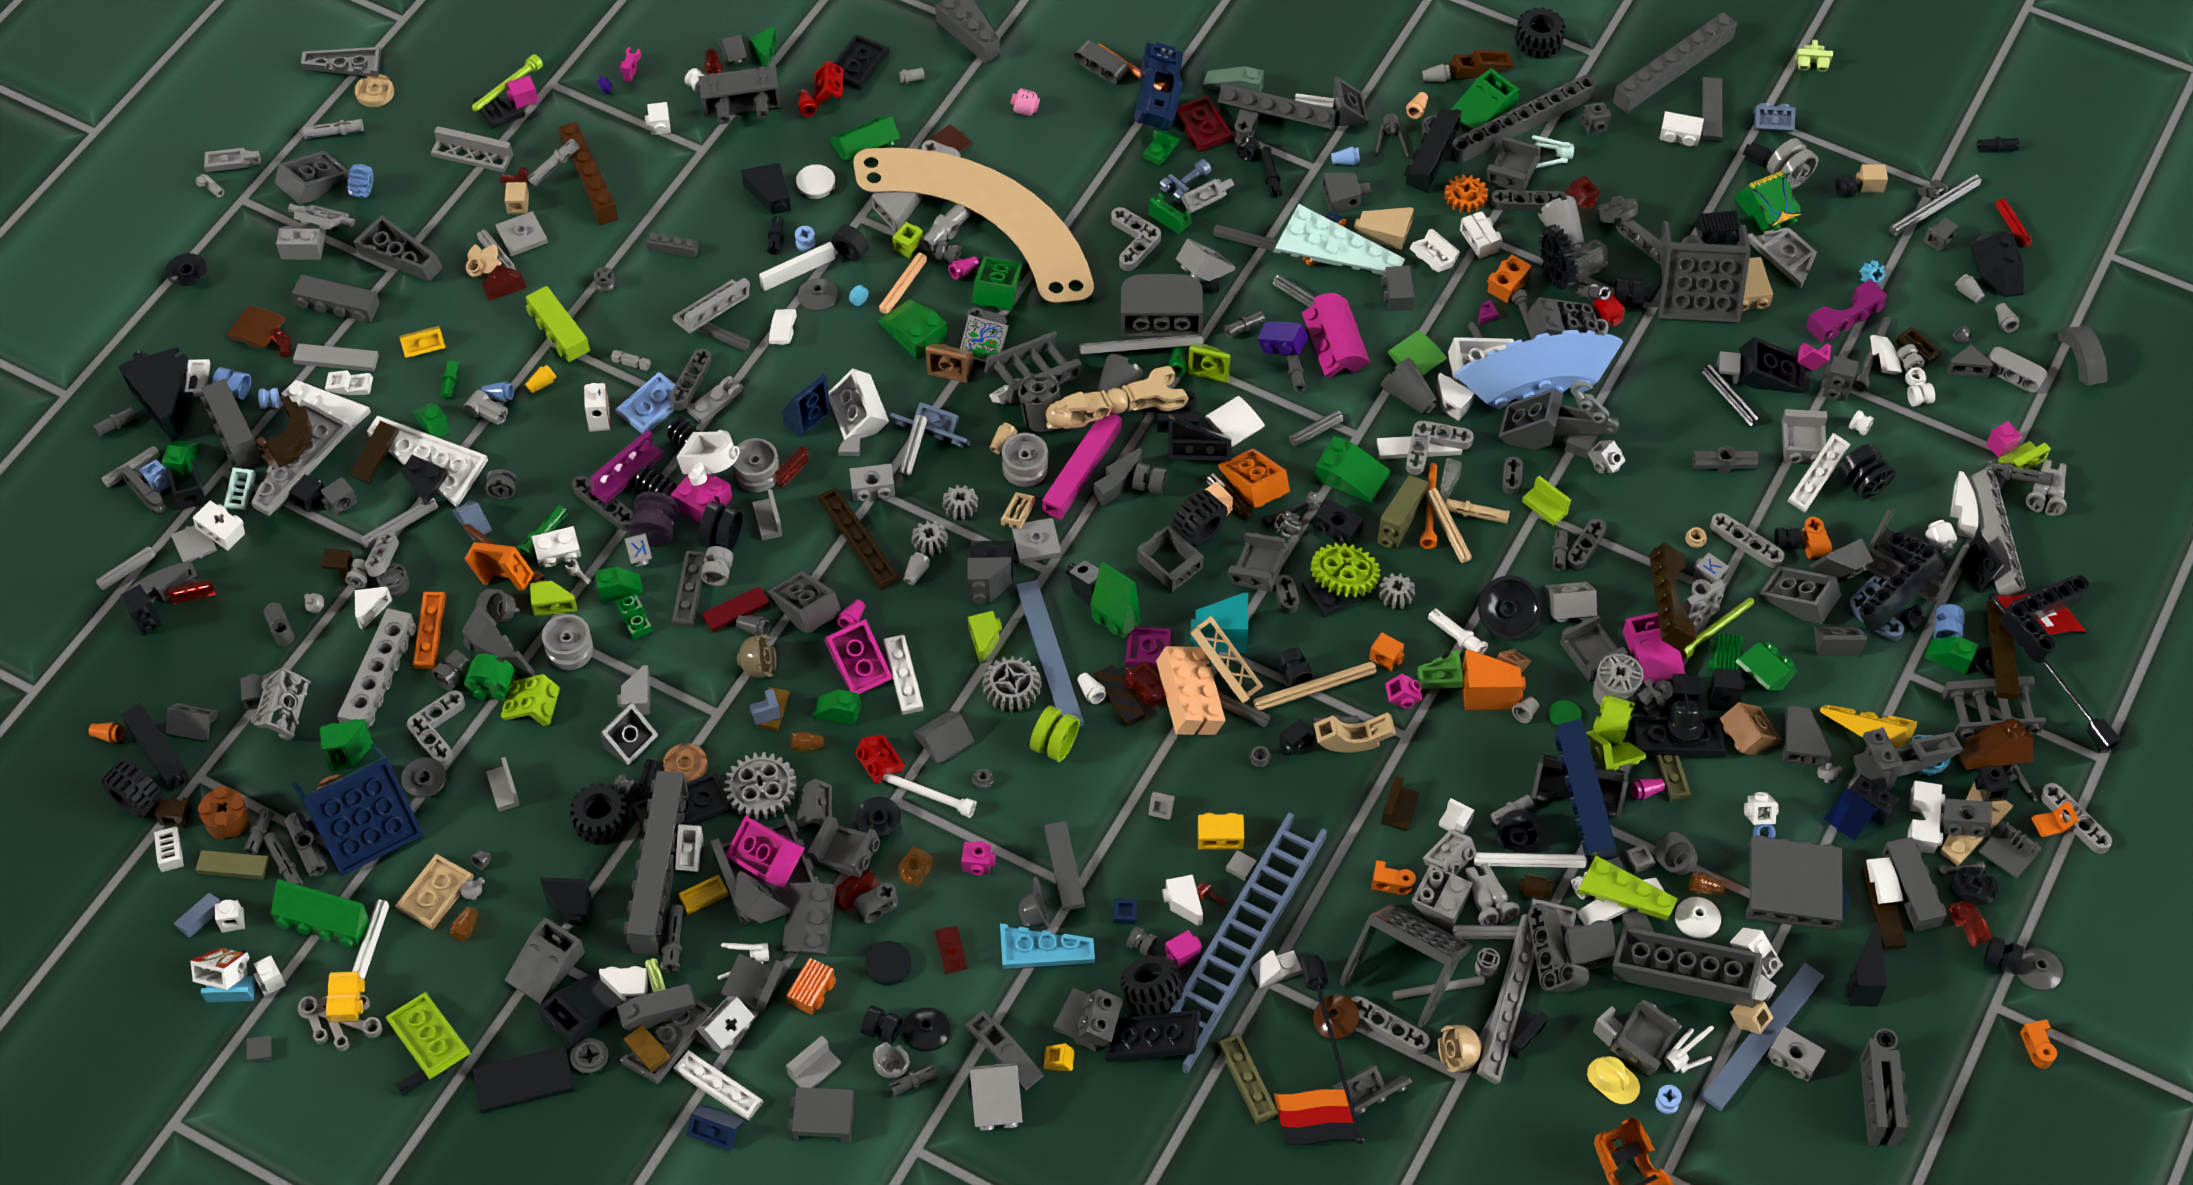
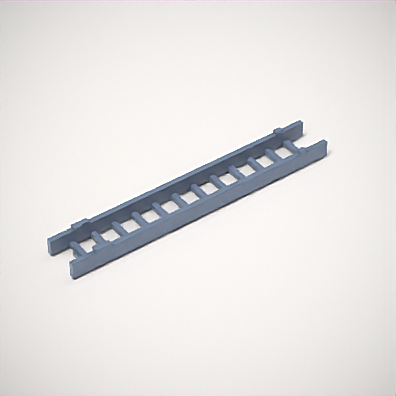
(1261, 937)

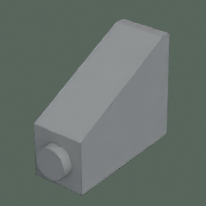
(895, 206)

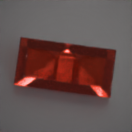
(502, 282)
(192, 590)

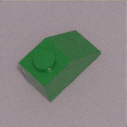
(432, 420)
(179, 457)
(617, 583)
(1952, 652)
(838, 706)

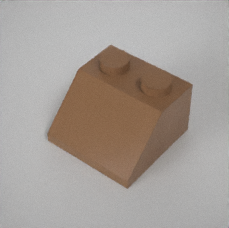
(949, 362)
(1750, 729)

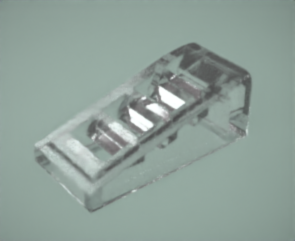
(1450, 477)

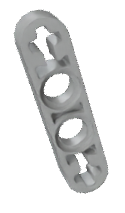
(1749, 538)
(2091, 842)
(1390, 1022)

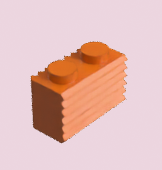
(811, 986)

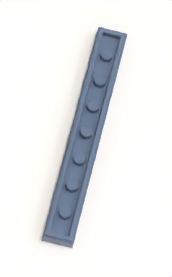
(1048, 649)
(1757, 1045)

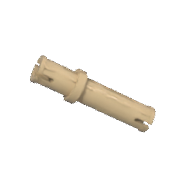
(1474, 510)

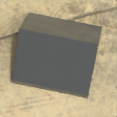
(1349, 104)
(1839, 640)
(627, 734)
(944, 736)

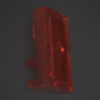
(950, 949)

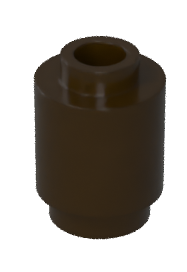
(1535, 887)

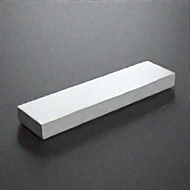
(797, 266)
(1399, 446)
(1819, 472)
(903, 674)
(718, 1085)

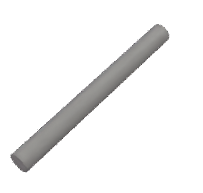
(1427, 989)

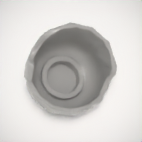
(890, 1061)

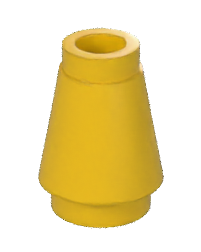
(542, 377)

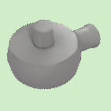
(314, 602)
(1828, 772)
(472, 889)

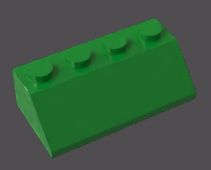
(319, 914)

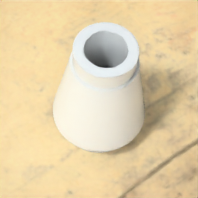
(1093, 690)

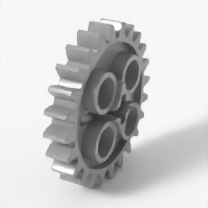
(760, 786)

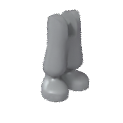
(2055, 493)
(1489, 893)

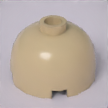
(1459, 1047)

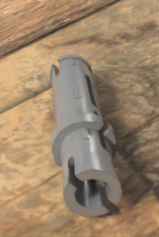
(341, 127)
(560, 156)

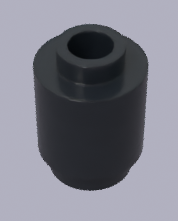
(1757, 154)

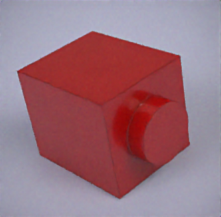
(1609, 310)

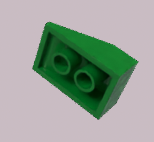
(997, 283)
(915, 327)
(1351, 470)
(1115, 601)

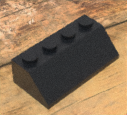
(1433, 149)

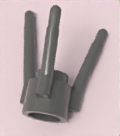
(1391, 126)
(2015, 773)

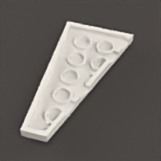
(462, 463)

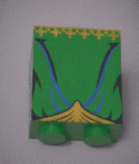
(1770, 202)

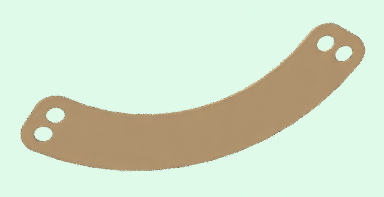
(1007, 204)

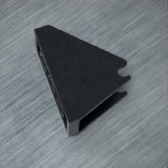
(159, 386)

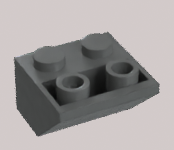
(1591, 945)

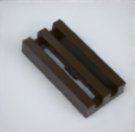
(1905, 339)

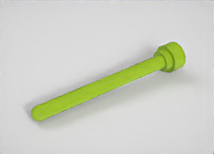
(532, 64)
(1688, 651)

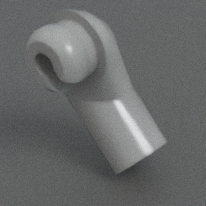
(205, 180)

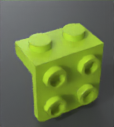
(531, 697)
(1613, 756)

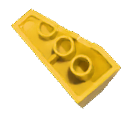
(1898, 729)

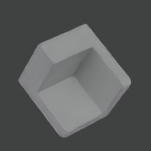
(1729, 364)
(1607, 1027)

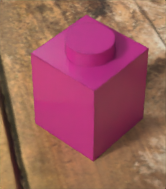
(522, 92)
(2003, 439)
(1183, 949)

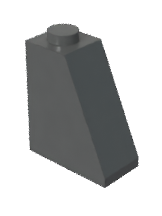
(1803, 739)

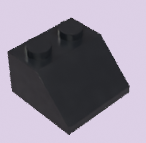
(993, 549)

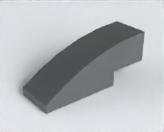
(1117, 477)
(158, 583)
(1927, 752)

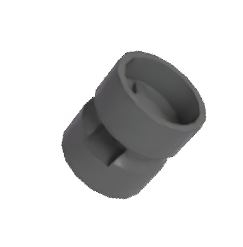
(1156, 482)
(449, 674)

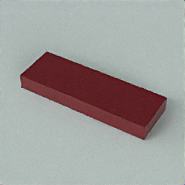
(741, 605)

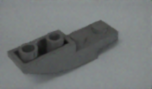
(1004, 1048)

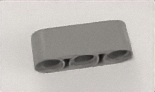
(2017, 369)

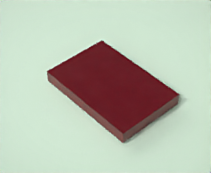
(1203, 124)

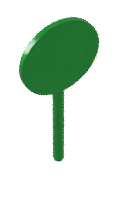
(1563, 712)

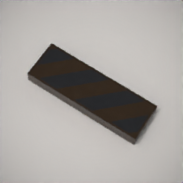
(1119, 695)

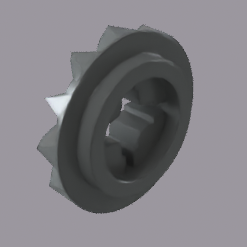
(580, 1051)

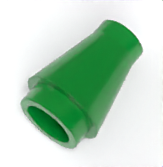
(1178, 361)

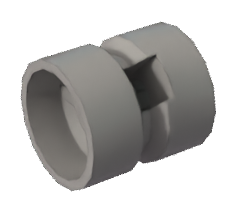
(716, 566)

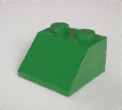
(1767, 666)

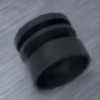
(1866, 471)

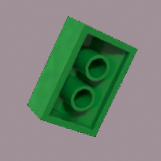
(865, 136)

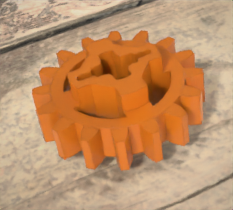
(1466, 193)

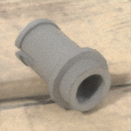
(911, 75)

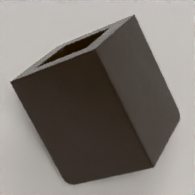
(337, 560)

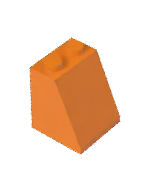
(1490, 683)

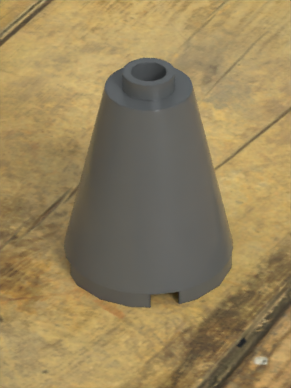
(1118, 373)
(1410, 387)

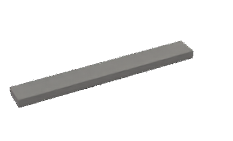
(1508, 1005)

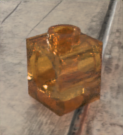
(917, 858)

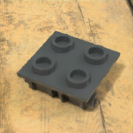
(2010, 849)

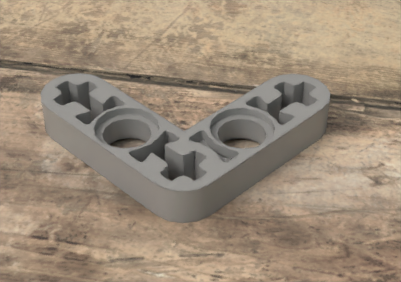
(1141, 237)
(1426, 439)
(429, 723)

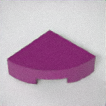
(1487, 313)

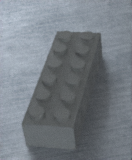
(1687, 966)

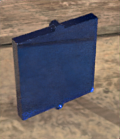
(1850, 814)

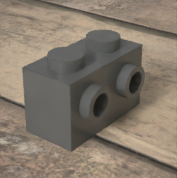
(1839, 379)
(1099, 1017)

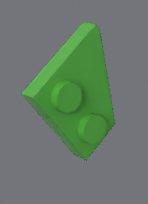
(1441, 673)

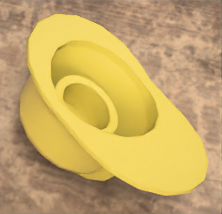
(1613, 1080)

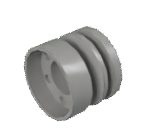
(1619, 677)

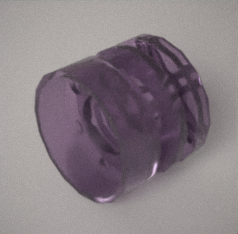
(655, 516)

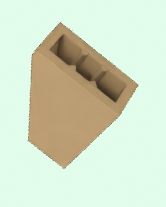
(1385, 226)

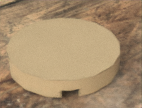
(374, 91)

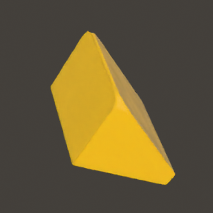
(1059, 1057)

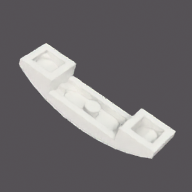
(1606, 910)

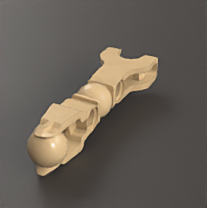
(1082, 408)

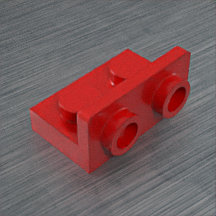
(827, 82)
(878, 757)

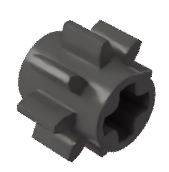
(1287, 524)

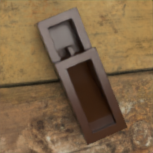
(1479, 62)

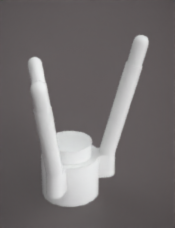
(757, 952)
(1677, 1058)

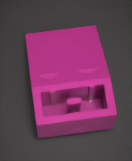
(1654, 655)

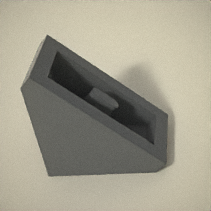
(1970, 364)

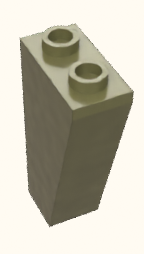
(1401, 512)

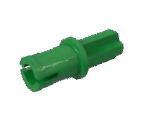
(449, 379)

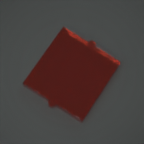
(952, 138)

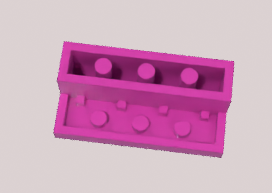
(1335, 335)

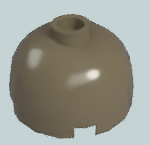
(757, 657)

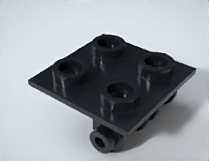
(1981, 563)

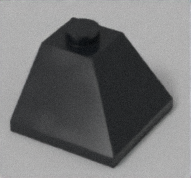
(569, 899)

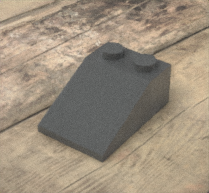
(309, 176)
(1802, 593)
(806, 601)

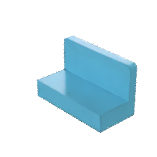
(241, 991)

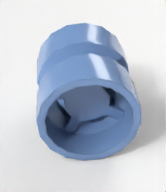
(237, 381)
(1949, 621)

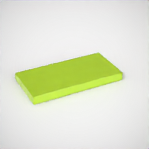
(427, 1035)

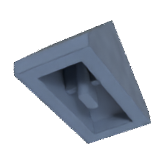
(472, 514)

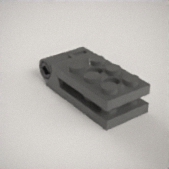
(1884, 1089)

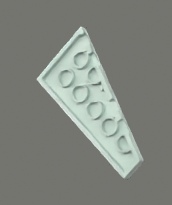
(1330, 243)

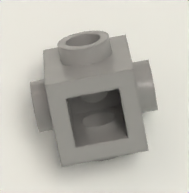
(1606, 457)

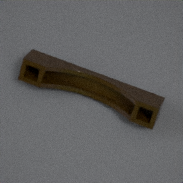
(1673, 620)

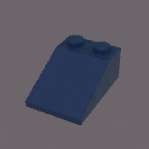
(808, 407)

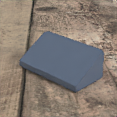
(198, 915)

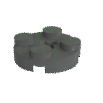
(1617, 208)

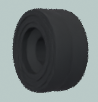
(850, 243)

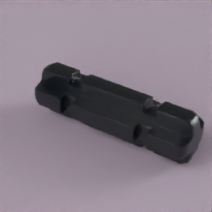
(646, 779)

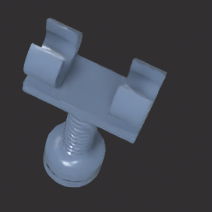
(1202, 168)

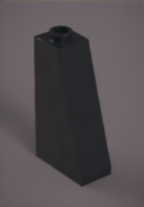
(155, 747)

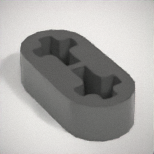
(1516, 476)
(1291, 593)

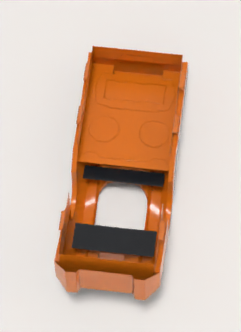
(1635, 1145)

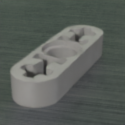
(381, 554)

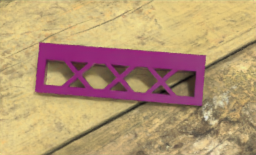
(626, 467)

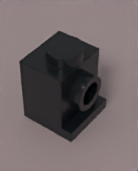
(1296, 737)

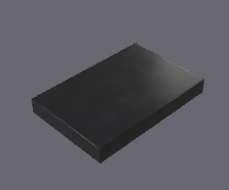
(860, 60)

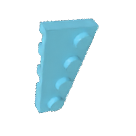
(1036, 949)

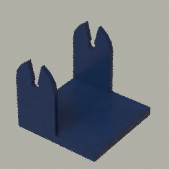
(361, 814)

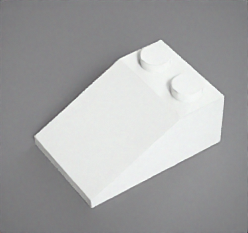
(1467, 349)

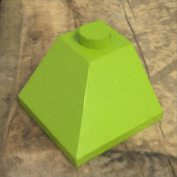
(1208, 362)

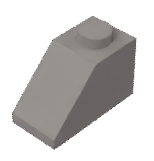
(637, 691)

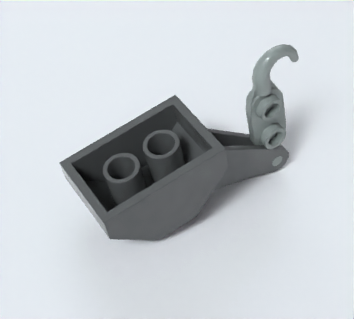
(1538, 418)

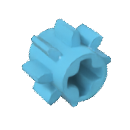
(1872, 271)

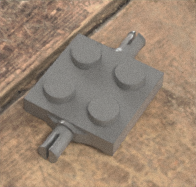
(321, 216)

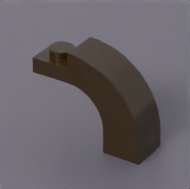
(295, 438)

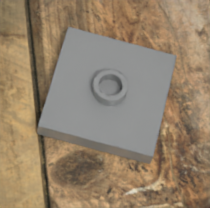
(521, 233)
(1036, 541)

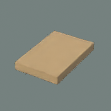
(433, 891)

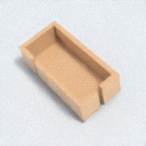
(1190, 691)

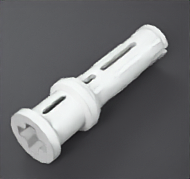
(1465, 638)

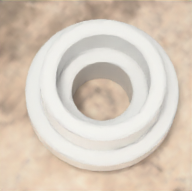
(1916, 373)

